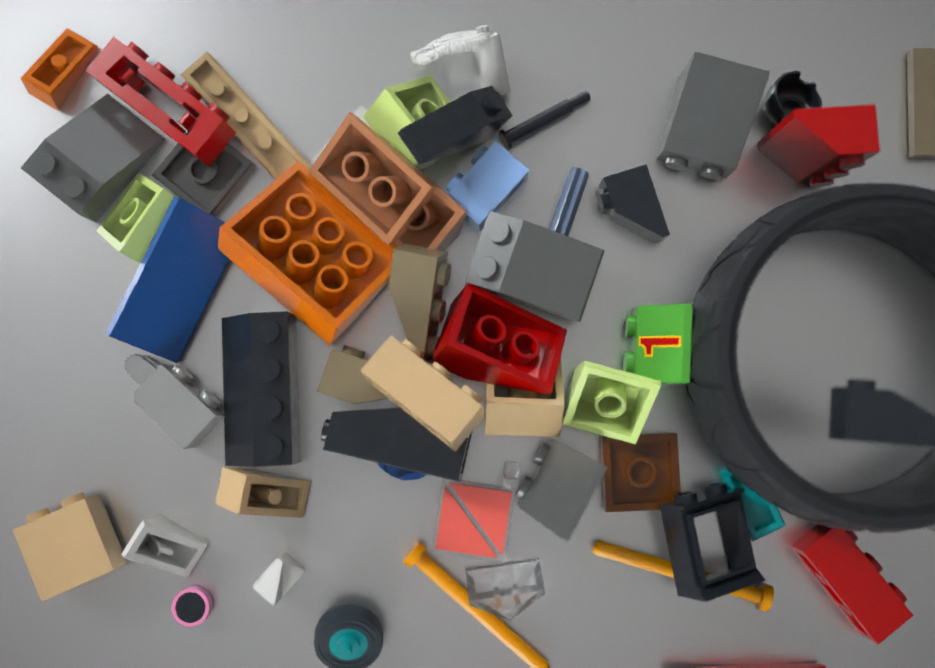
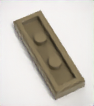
(921, 102)

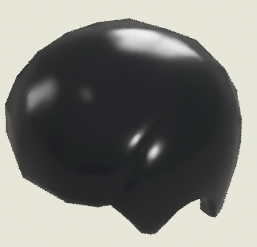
(790, 93)

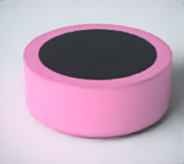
(192, 606)

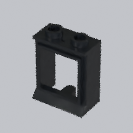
(685, 549)

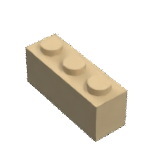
(424, 391)

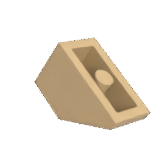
(261, 493)

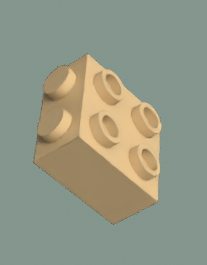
(69, 545)

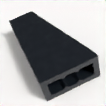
(393, 440)

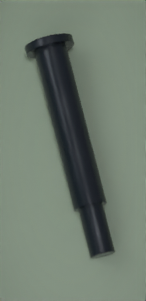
(542, 120)

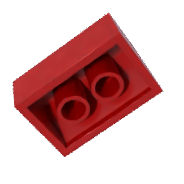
(822, 142)

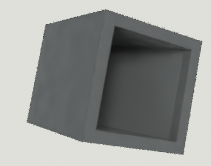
(711, 115)

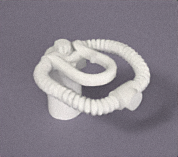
(486, 51)

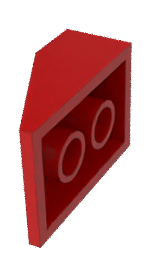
(499, 343)

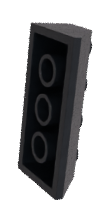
(261, 389)

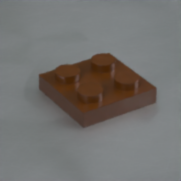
(640, 473)

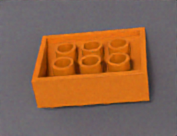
(308, 252)

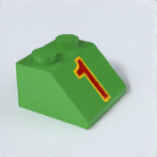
(660, 342)

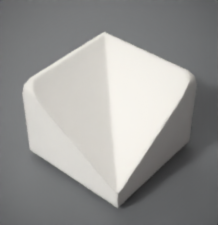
(278, 578)

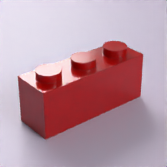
(853, 581)

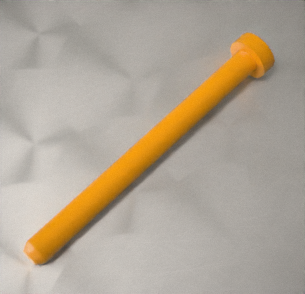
(418, 558)
(761, 595)

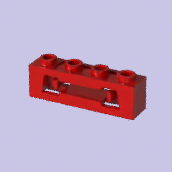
(117, 71)

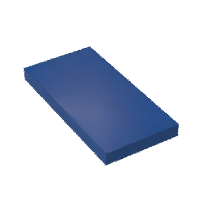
(171, 283)

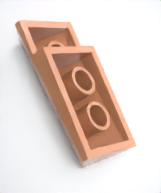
(386, 189)

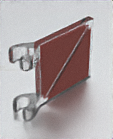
(476, 517)

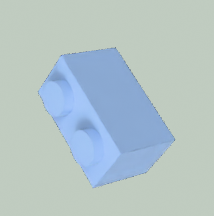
(487, 183)

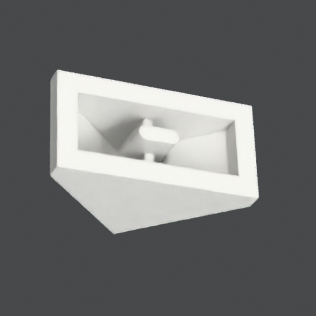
(165, 546)

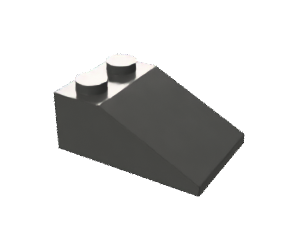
(93, 157)
(534, 266)
(559, 487)

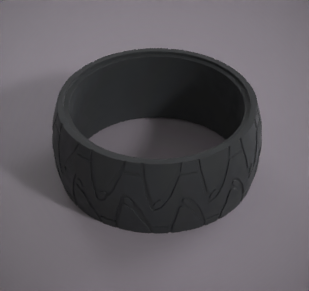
(883, 210)

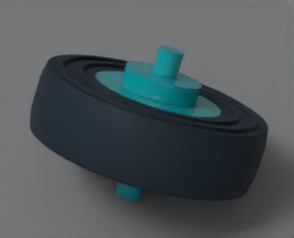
(348, 637)

